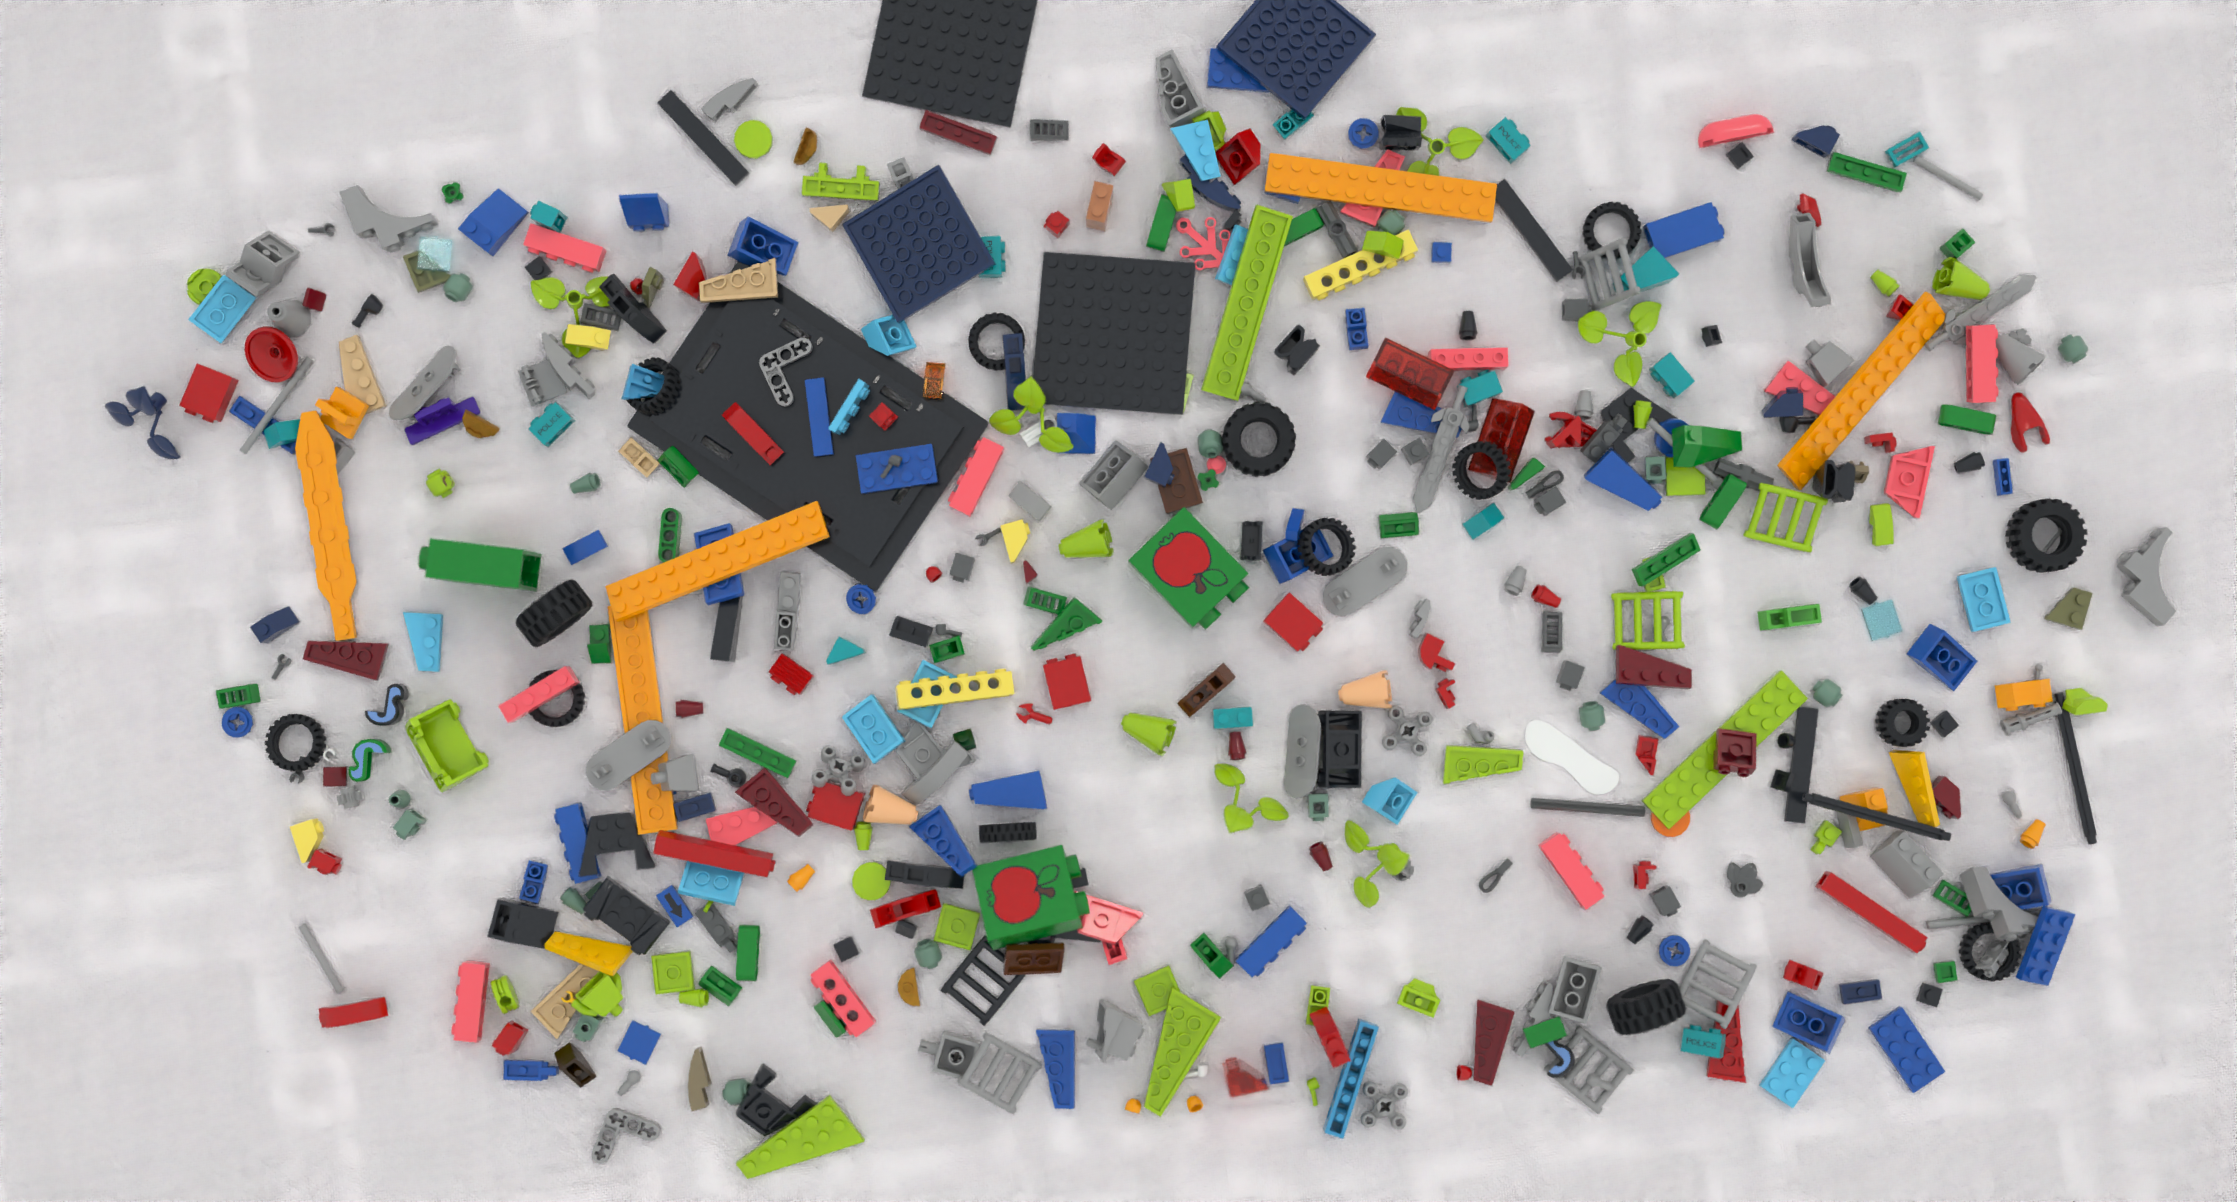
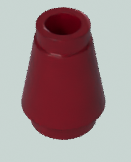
(688, 708)
(1236, 746)
(1321, 855)

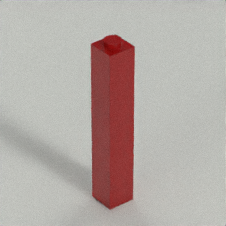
(714, 853)
(1871, 912)

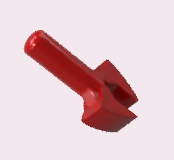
(1033, 715)

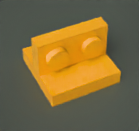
(342, 412)

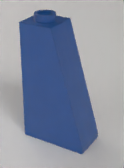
(1621, 479)
(1012, 791)

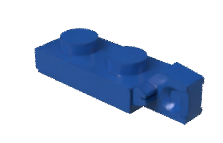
(528, 1070)

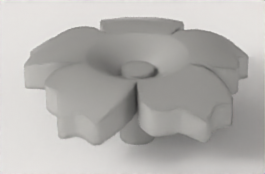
(2021, 336)

